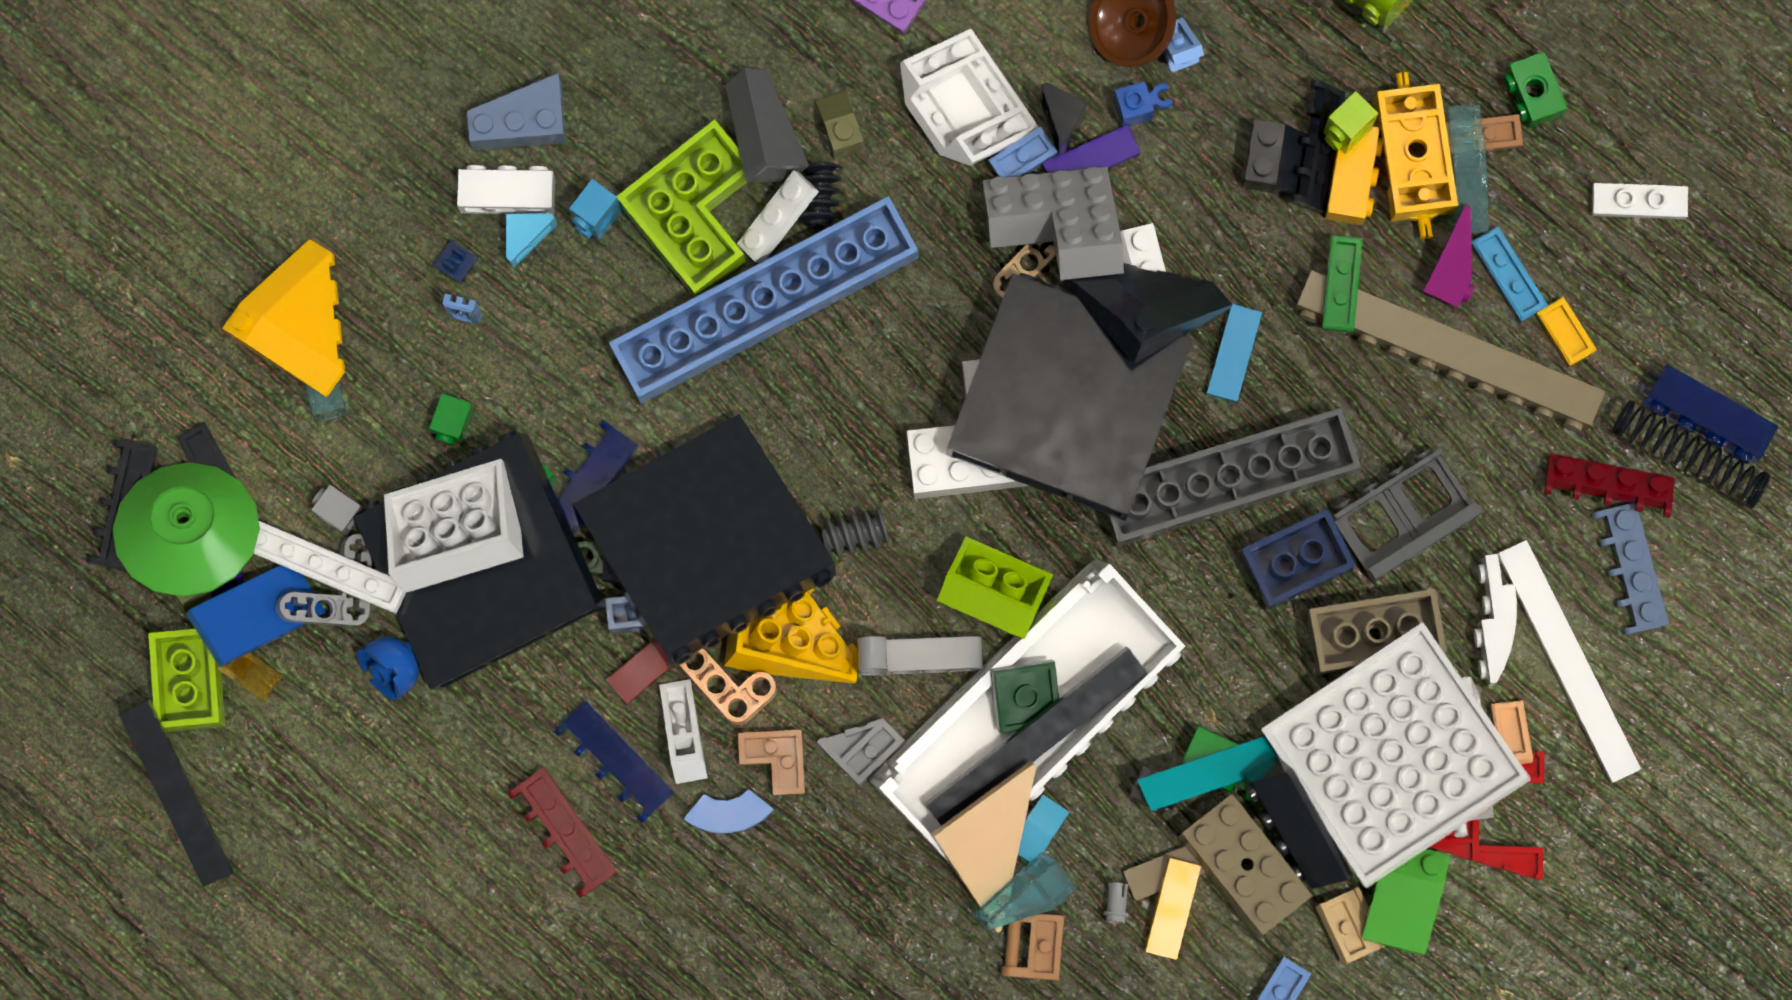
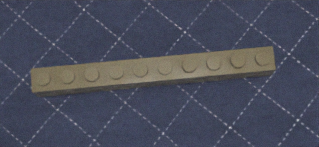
(1462, 357)

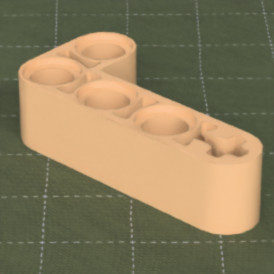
(732, 692)

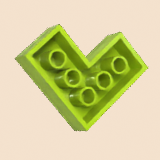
(675, 204)

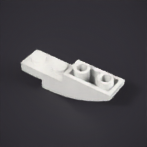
(1497, 632)

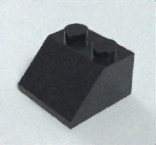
(1273, 158)

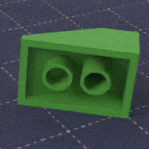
(1407, 903)

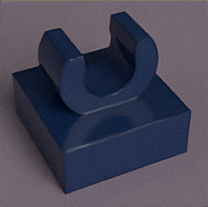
(455, 262)

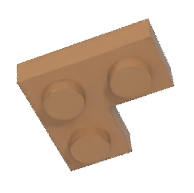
(782, 751)

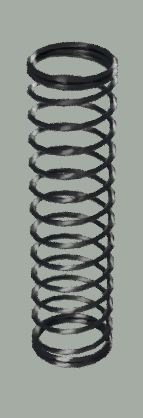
(1622, 424)

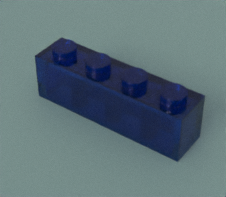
(1710, 414)

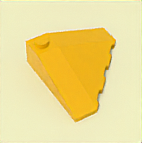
(293, 319)
(794, 643)

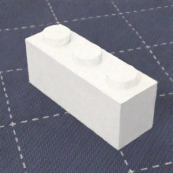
(506, 190)

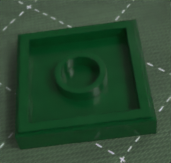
(1023, 693)

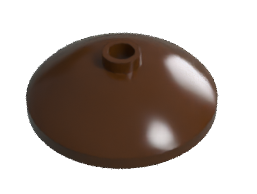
(1121, 39)

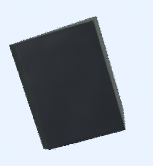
(1063, 115)

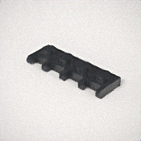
(1319, 156)
(136, 463)

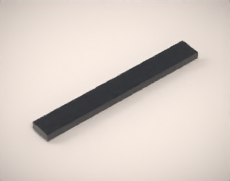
(1038, 734)

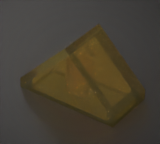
(252, 675)

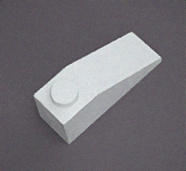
(683, 731)

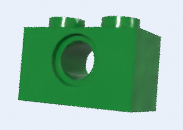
(1535, 72)

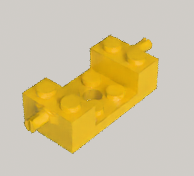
(1421, 185)

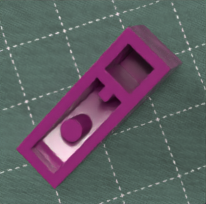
(1453, 269)

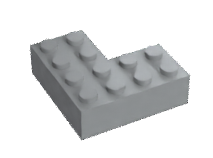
(1060, 207)

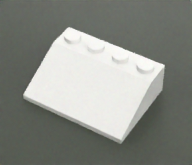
(451, 526)

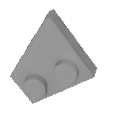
(863, 749)

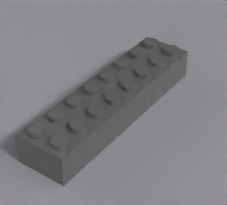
(1239, 476)

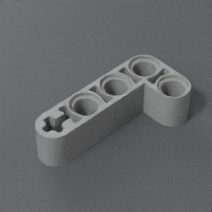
(919, 655)

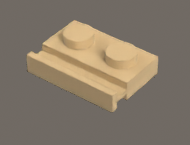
(1344, 922)

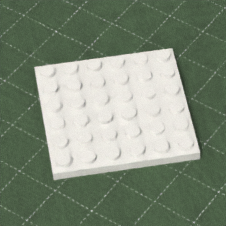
(1396, 754)

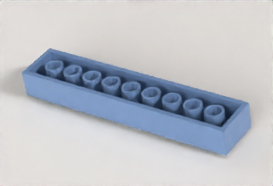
(764, 300)

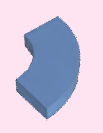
(729, 815)

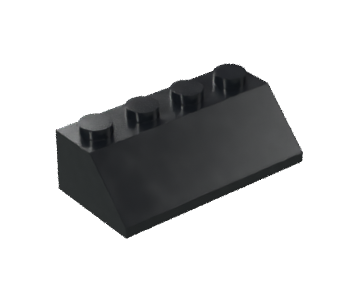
(1296, 824)

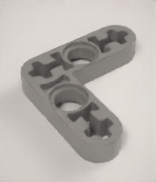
(338, 603)

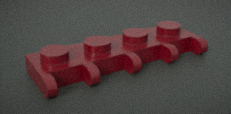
(1610, 483)
(565, 830)

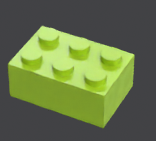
(994, 587)
(185, 681)

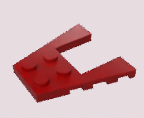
(1513, 859)

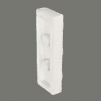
(777, 217)

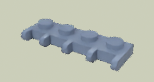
(1634, 567)

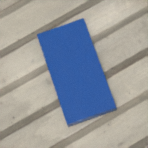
(247, 614)

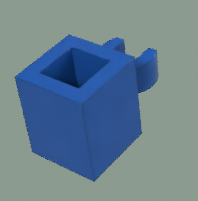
(1136, 105)

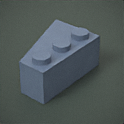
(520, 118)

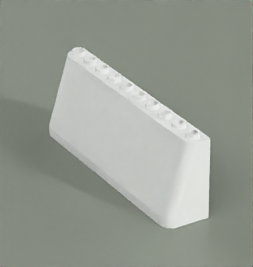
(1076, 629)

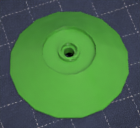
(192, 554)

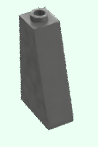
(762, 128)

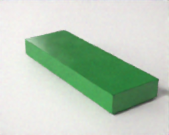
(1342, 284)

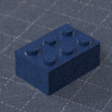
(1297, 559)

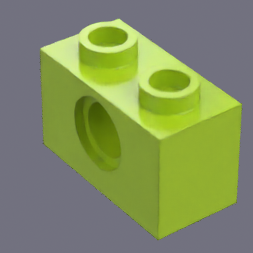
(1349, 123)

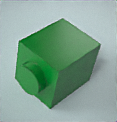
(451, 420)

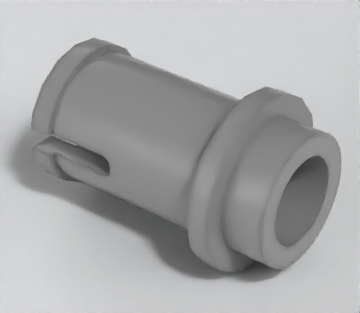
(1116, 903)

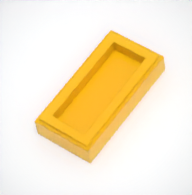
(1566, 332)

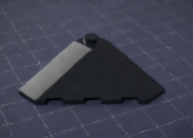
(1148, 307)

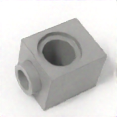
(336, 509)

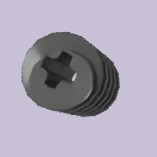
(855, 532)

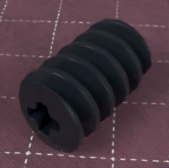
(818, 211)

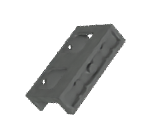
(1413, 532)

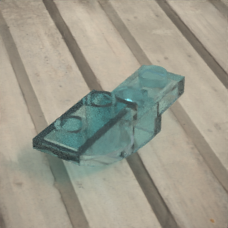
(1469, 163)

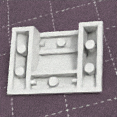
(963, 100)

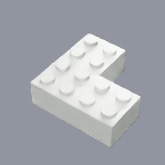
(943, 475)

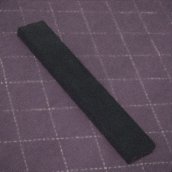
(176, 793)

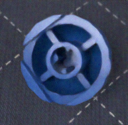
(391, 665)

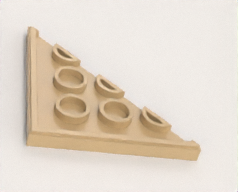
(987, 836)

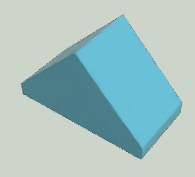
(525, 233)
(1041, 827)

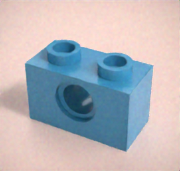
(594, 210)

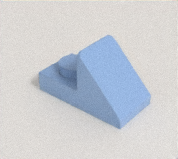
(1183, 48)

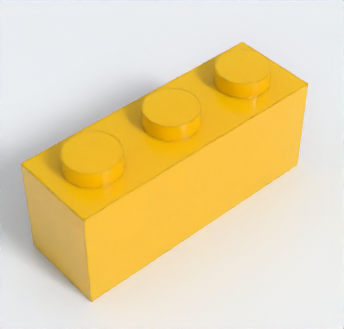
(1352, 180)

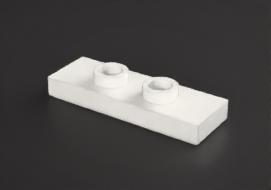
(1639, 201)

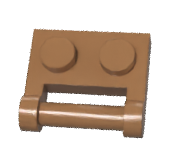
(1044, 948)

